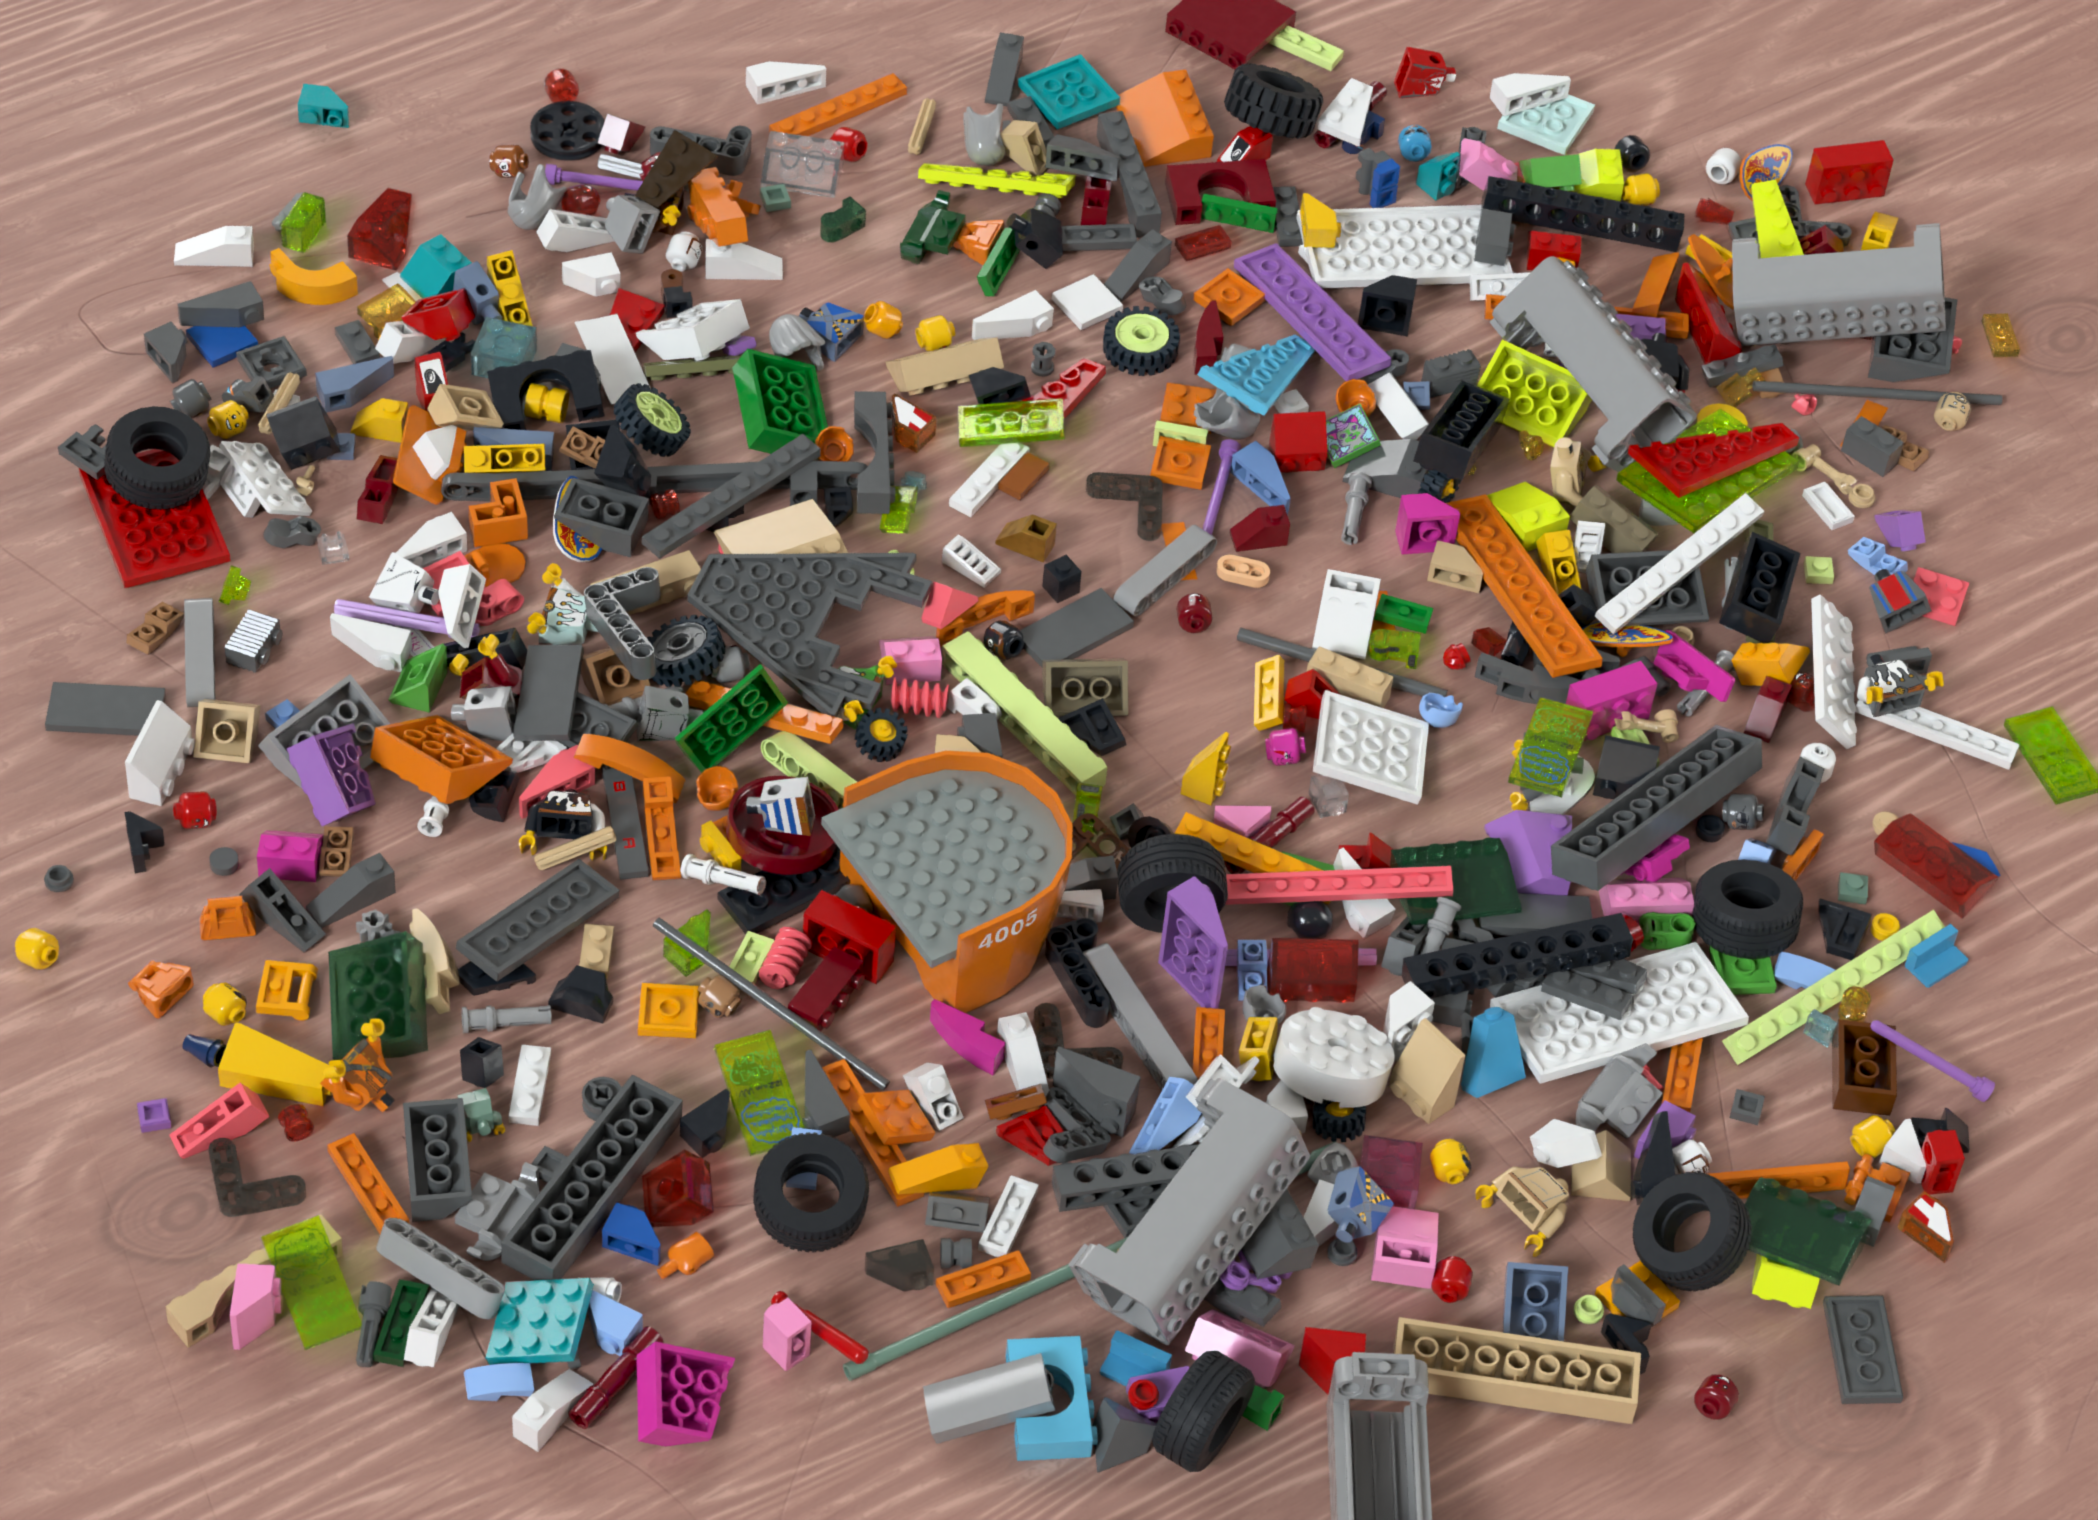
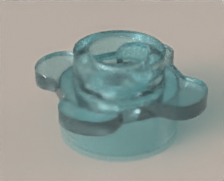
(914, 478)

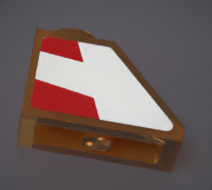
(911, 424)
(1929, 1225)

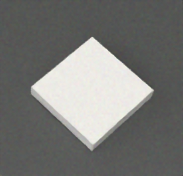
(1087, 302)

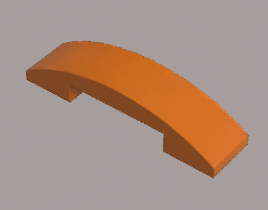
(1011, 603)
(627, 759)
(661, 828)

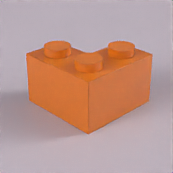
(502, 518)

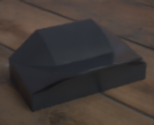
(583, 995)

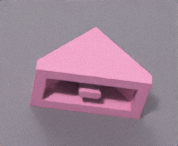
(1242, 819)

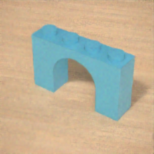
(1070, 1431)

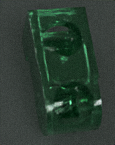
(843, 221)

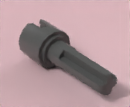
(373, 1306)

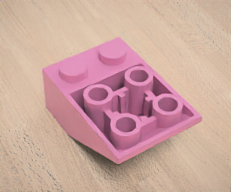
(1406, 1248)

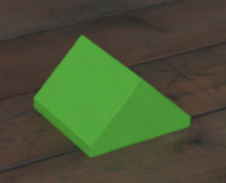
(421, 679)

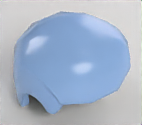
(1439, 710)

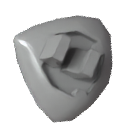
(1331, 1161)

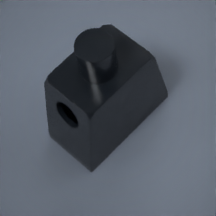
(1037, 236)

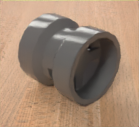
(1048, 204)
(956, 1253)

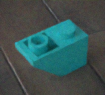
(322, 107)
(1439, 175)

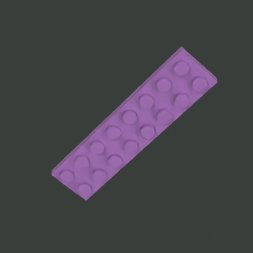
(1312, 313)

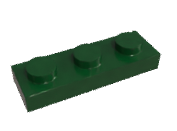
(401, 1313)

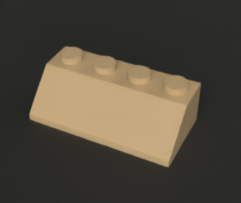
(944, 365)

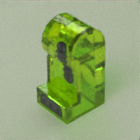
(1395, 646)
(1087, 801)

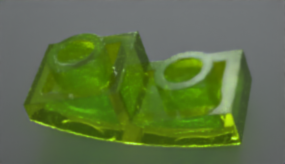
(899, 515)

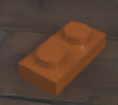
(1025, 1099)

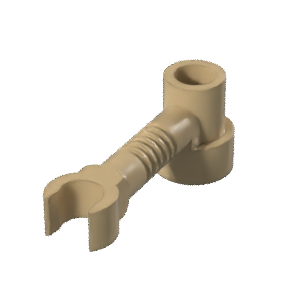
(1811, 456)
(1664, 723)

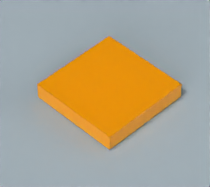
(668, 1010)

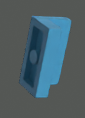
(1936, 957)
(1132, 1358)

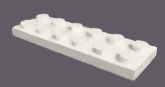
(1833, 671)

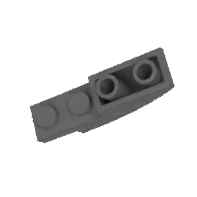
(1520, 683)
(1246, 1303)

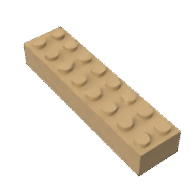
(1523, 1370)

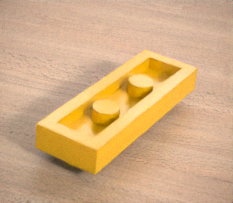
(1269, 692)

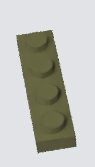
(685, 368)

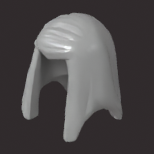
(983, 136)
(530, 210)
(791, 334)
(1226, 416)

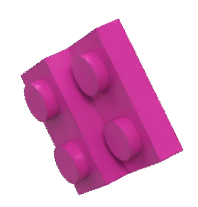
(1658, 861)

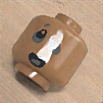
(719, 996)

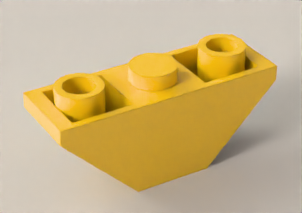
(505, 277)

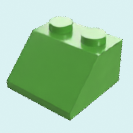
(1553, 171)

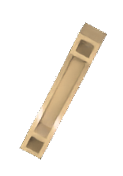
(199, 1311)

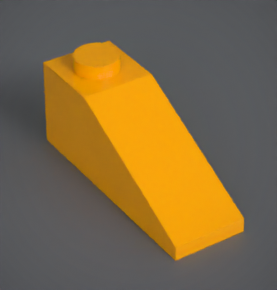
(942, 1170)

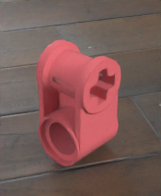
(499, 601)

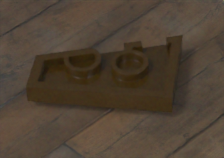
(673, 169)

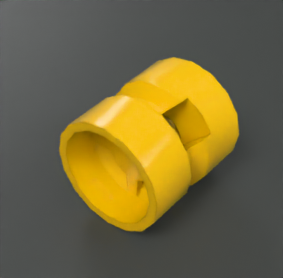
(546, 403)

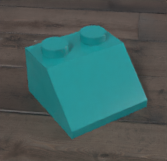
(433, 267)

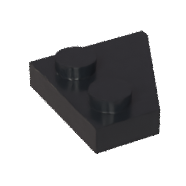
(1095, 727)
(1842, 928)
(479, 982)

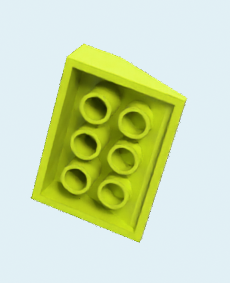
(1541, 393)

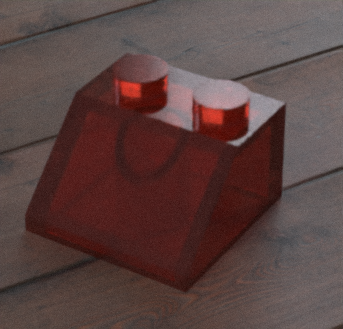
(678, 1191)

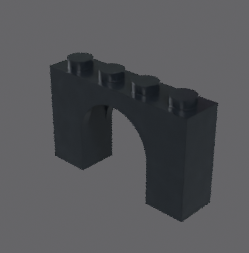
(573, 370)

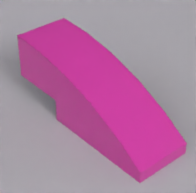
(967, 1037)

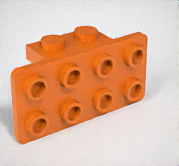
(410, 471)

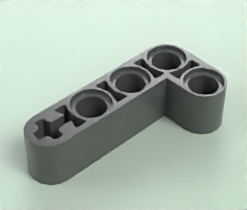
(732, 152)

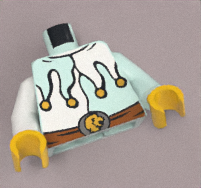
(563, 615)

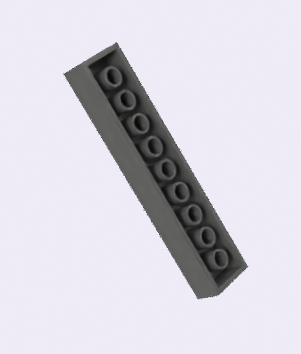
(1656, 807)

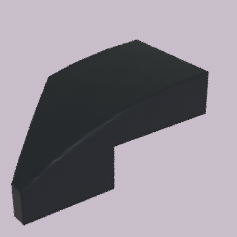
(838, 504)

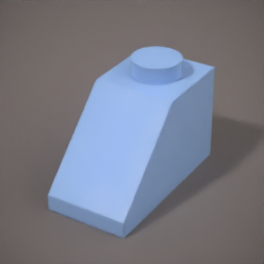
(1757, 851)
(613, 1323)

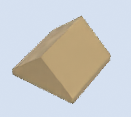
(1608, 1175)

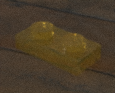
(2000, 335)

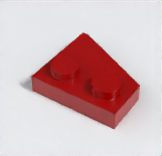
(1031, 1132)

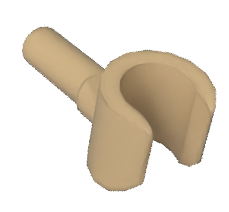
(305, 484)

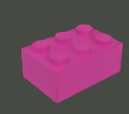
(1613, 692)

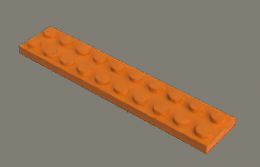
(1523, 589)

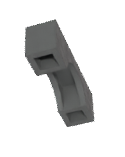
(1790, 816)

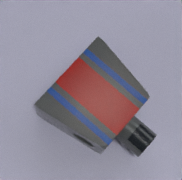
(1897, 599)

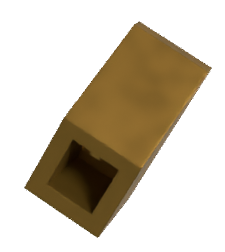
(1029, 537)

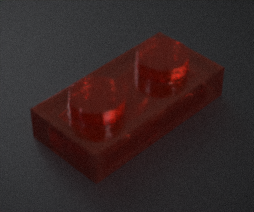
(1203, 243)

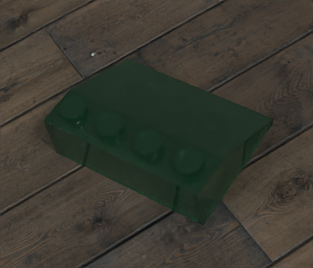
(1479, 877)
(383, 983)
(1805, 1230)

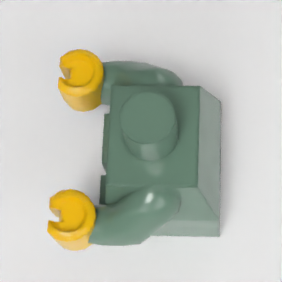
(479, 1114)

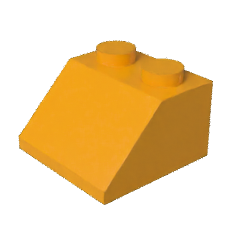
(1774, 660)

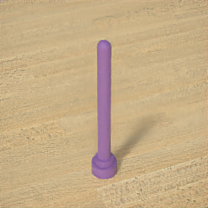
(555, 175)
(1226, 451)
(1980, 1087)

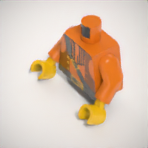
(361, 1072)

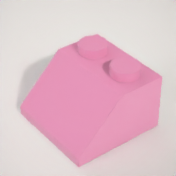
(1481, 161)
(916, 658)
(254, 1302)

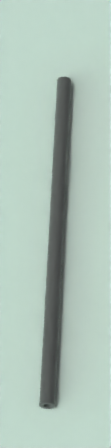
(1868, 392)
(770, 1003)

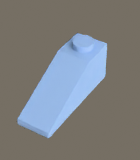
(1168, 1117)

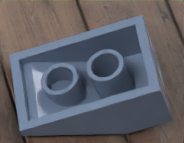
(1535, 1300)

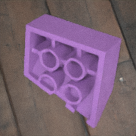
(332, 774)
(1528, 844)

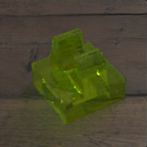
(234, 586)

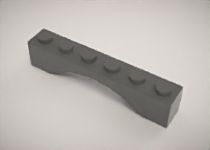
(1139, 196)
(875, 481)

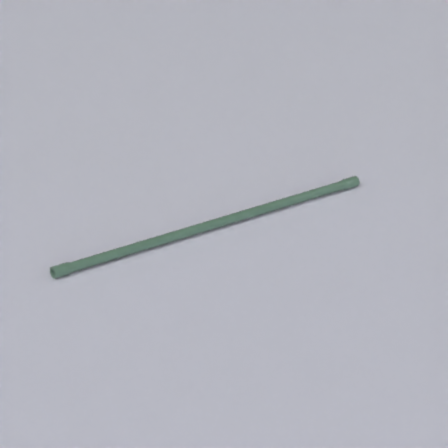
(983, 1310)

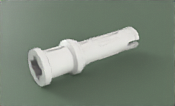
(433, 816)
(711, 872)

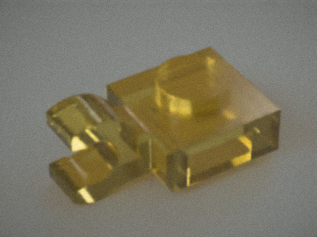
(1736, 388)

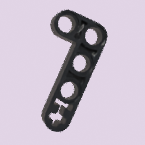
(1066, 957)

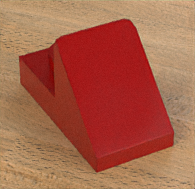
(1370, 856)

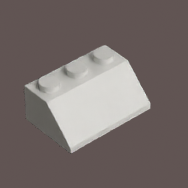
(158, 755)

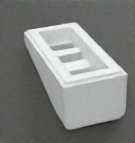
(1587, 545)
(960, 548)
(1082, 905)

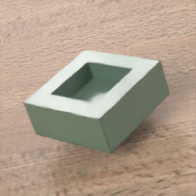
(775, 198)
(1852, 888)

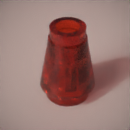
(1713, 212)

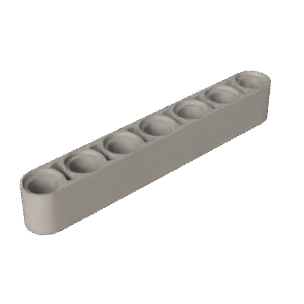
(1138, 1019)

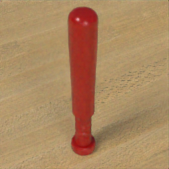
(830, 1334)

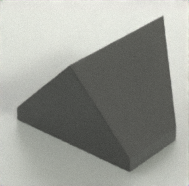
(1120, 1435)

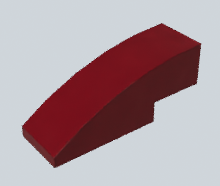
(1095, 201)
(1208, 338)
(378, 492)

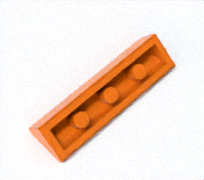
(1655, 285)

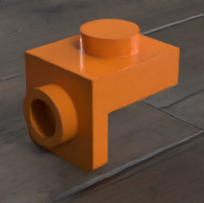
(746, 206)

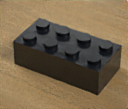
(1759, 588)

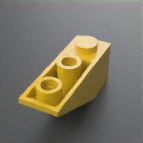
(1879, 232)
(504, 458)
(1558, 560)
(1206, 772)

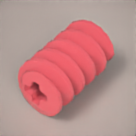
(919, 698)
(785, 958)

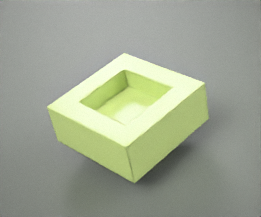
(1818, 570)

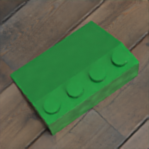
(777, 400)
(731, 720)

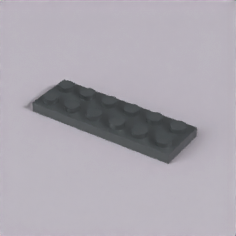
(537, 919)

